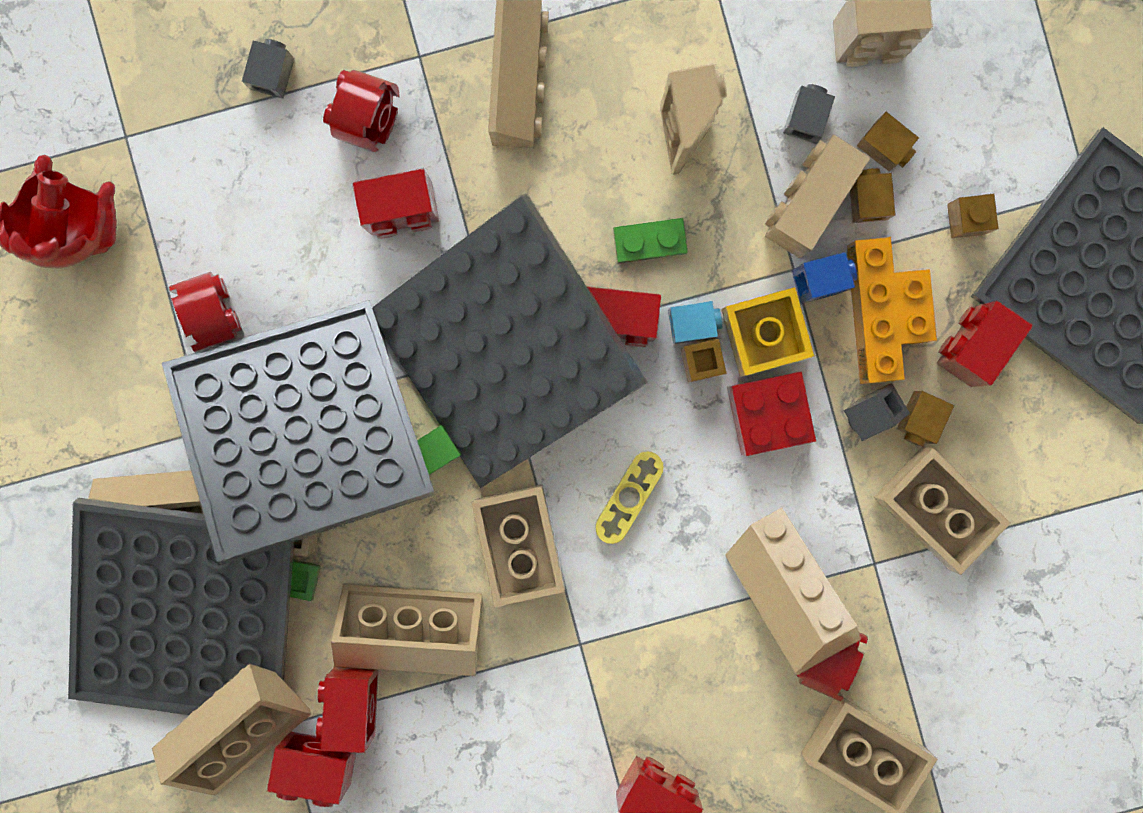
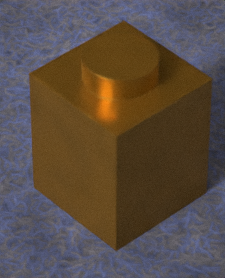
(889, 142)
(872, 197)
(972, 216)
(703, 360)
(926, 418)

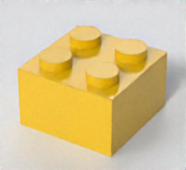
(767, 332)

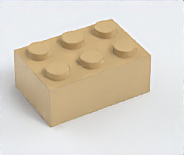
(880, 30)
(815, 195)
(942, 510)
(518, 546)
(868, 757)

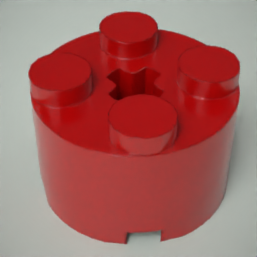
(362, 110)
(204, 312)
(835, 672)

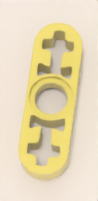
(624, 524)

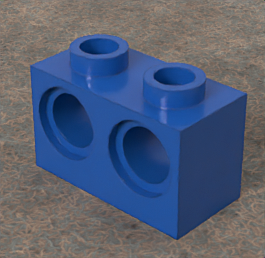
(824, 277)

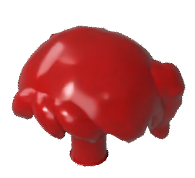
(56, 220)

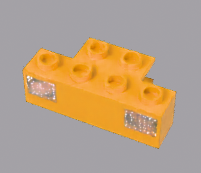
(887, 310)

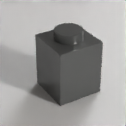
(268, 68)
(809, 113)
(876, 412)

